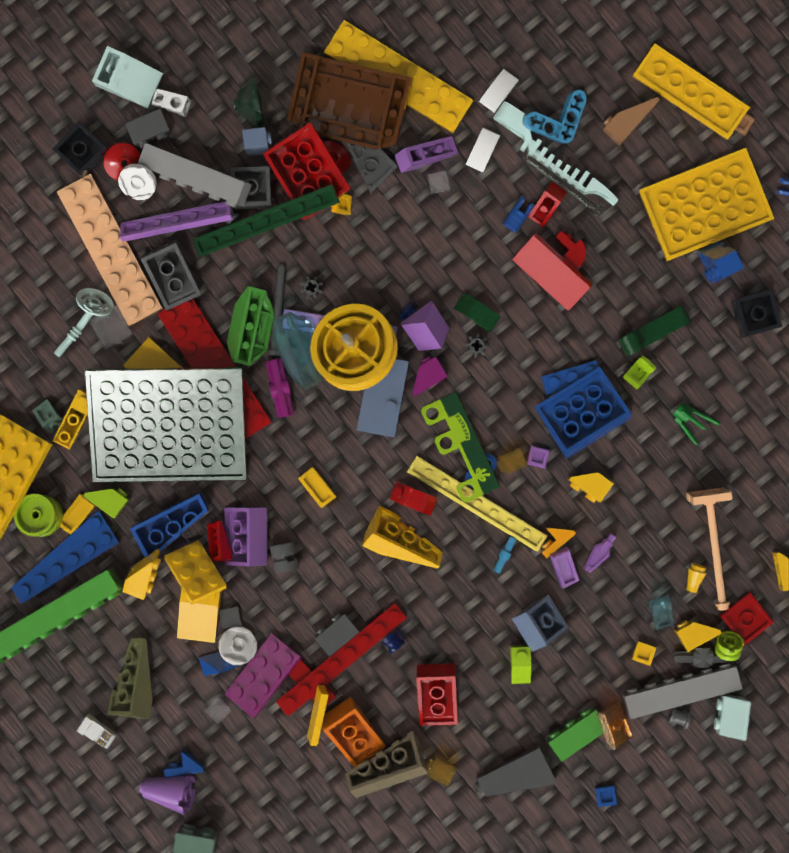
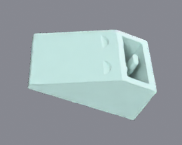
(127, 77)

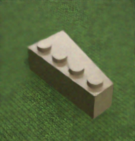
(389, 767)

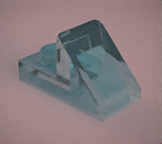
(661, 612)

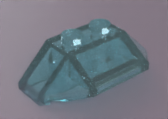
(293, 341)

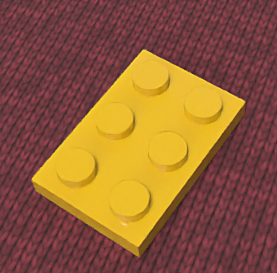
(195, 572)

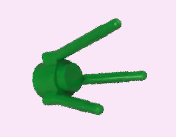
(683, 413)

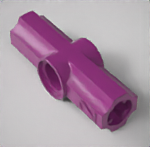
(279, 388)

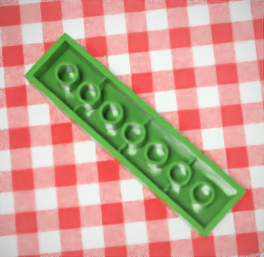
(59, 613)

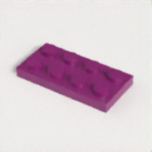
(263, 675)

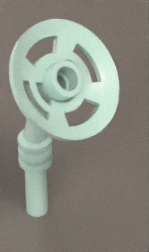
(91, 308)

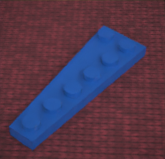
(78, 549)

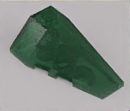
(250, 104)

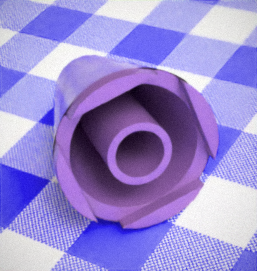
(170, 792)

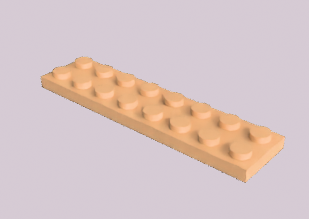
(111, 255)

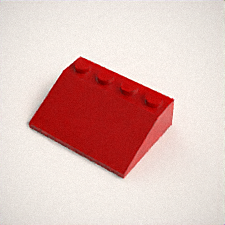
(305, 165)

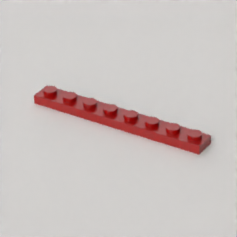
(341, 659)

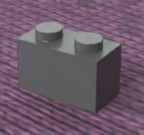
(148, 128)
(336, 634)

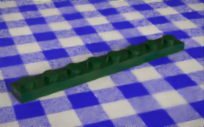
(266, 220)

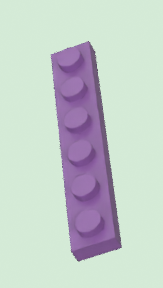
(175, 221)

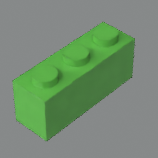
(576, 734)

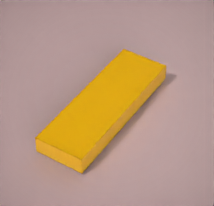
(317, 715)

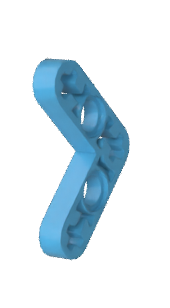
(558, 127)

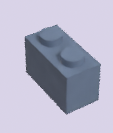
(257, 141)

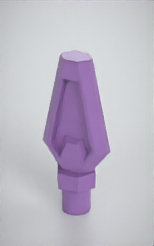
(599, 553)

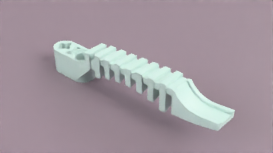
(512, 118)

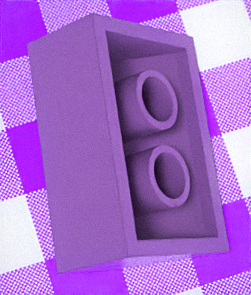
(246, 535)

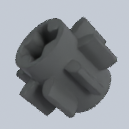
(306, 286)
(472, 349)

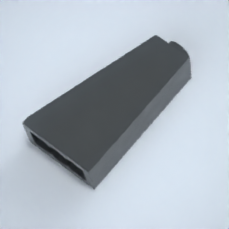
(516, 774)

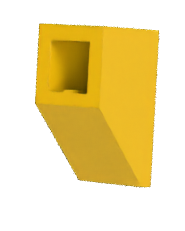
(592, 484)

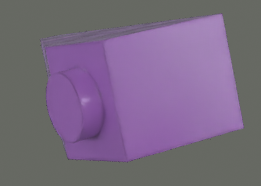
(425, 154)

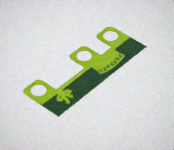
(465, 439)

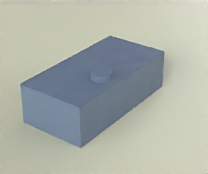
(383, 401)

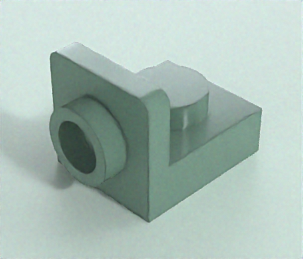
(48, 416)

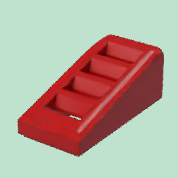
(218, 543)

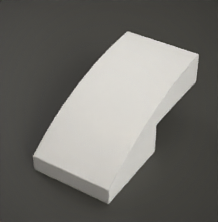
(498, 90)
(483, 149)

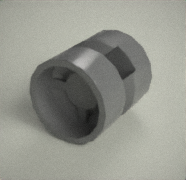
(284, 557)

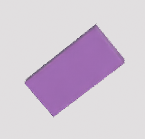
(564, 567)

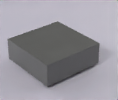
(230, 617)

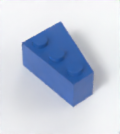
(719, 261)

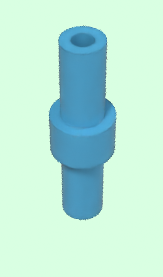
(504, 555)

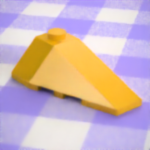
(394, 539)

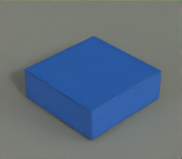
(606, 795)

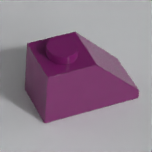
(428, 375)

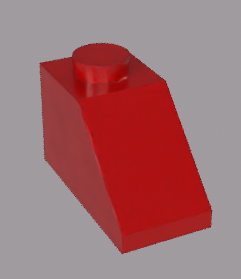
(547, 204)

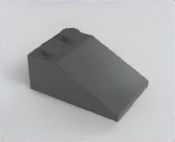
(170, 274)

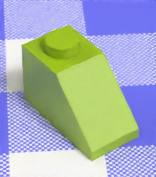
(110, 500)
(520, 664)

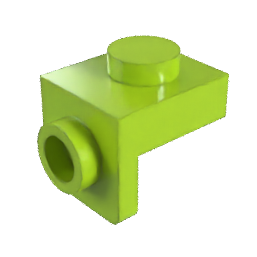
(639, 372)

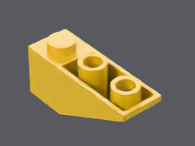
(73, 421)
(142, 575)

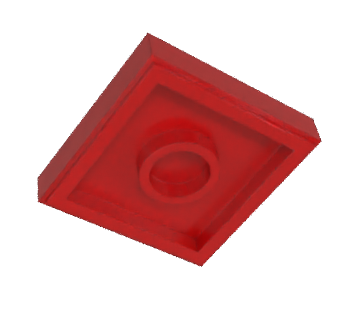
(746, 618)

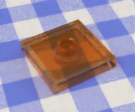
(614, 725)

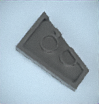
(372, 164)

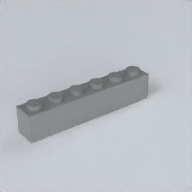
(195, 175)
(682, 691)

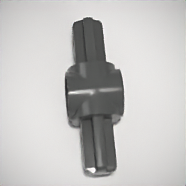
(699, 657)

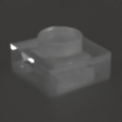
(438, 182)
(218, 710)

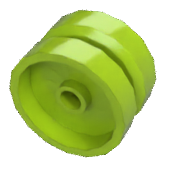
(38, 515)

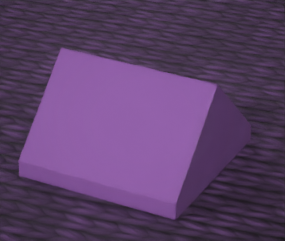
(426, 328)

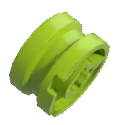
(729, 646)

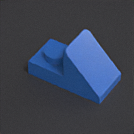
(189, 766)

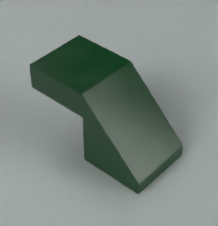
(477, 312)

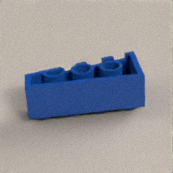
(166, 525)

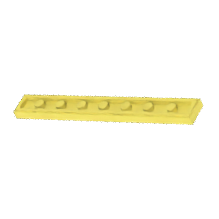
(480, 506)

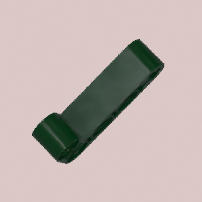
(654, 331)

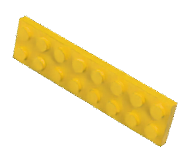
(427, 93)

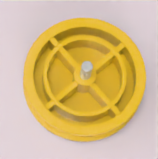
(354, 347)

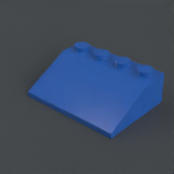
(583, 412)

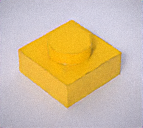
(344, 206)
(643, 653)

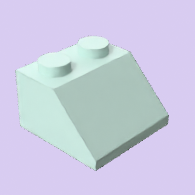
(732, 716)

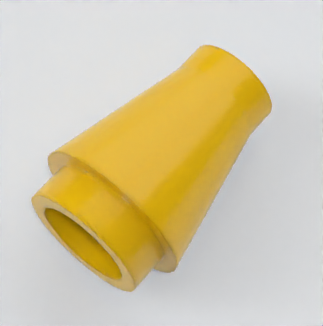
(696, 574)

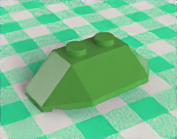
(250, 326)

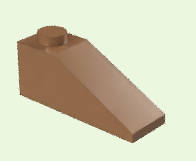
(624, 122)

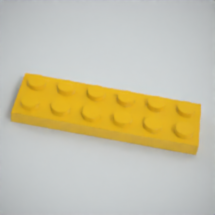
(691, 91)

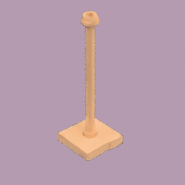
(709, 498)

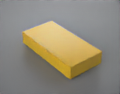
(317, 487)
(76, 514)

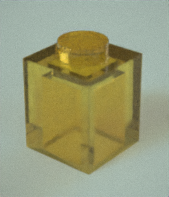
(511, 461)
(440, 770)

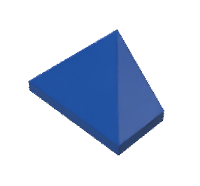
(214, 664)

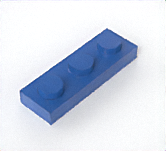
(560, 380)

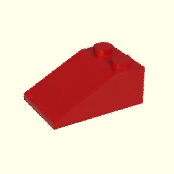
(437, 694)

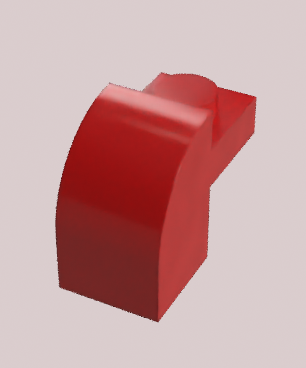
(575, 252)
(413, 498)

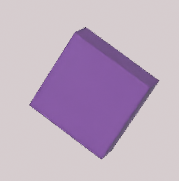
(538, 457)

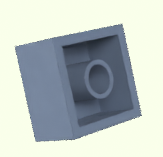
(540, 623)

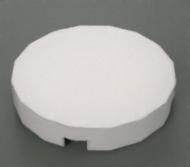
(137, 181)
(237, 645)

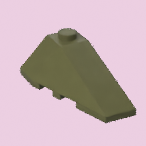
(133, 690)

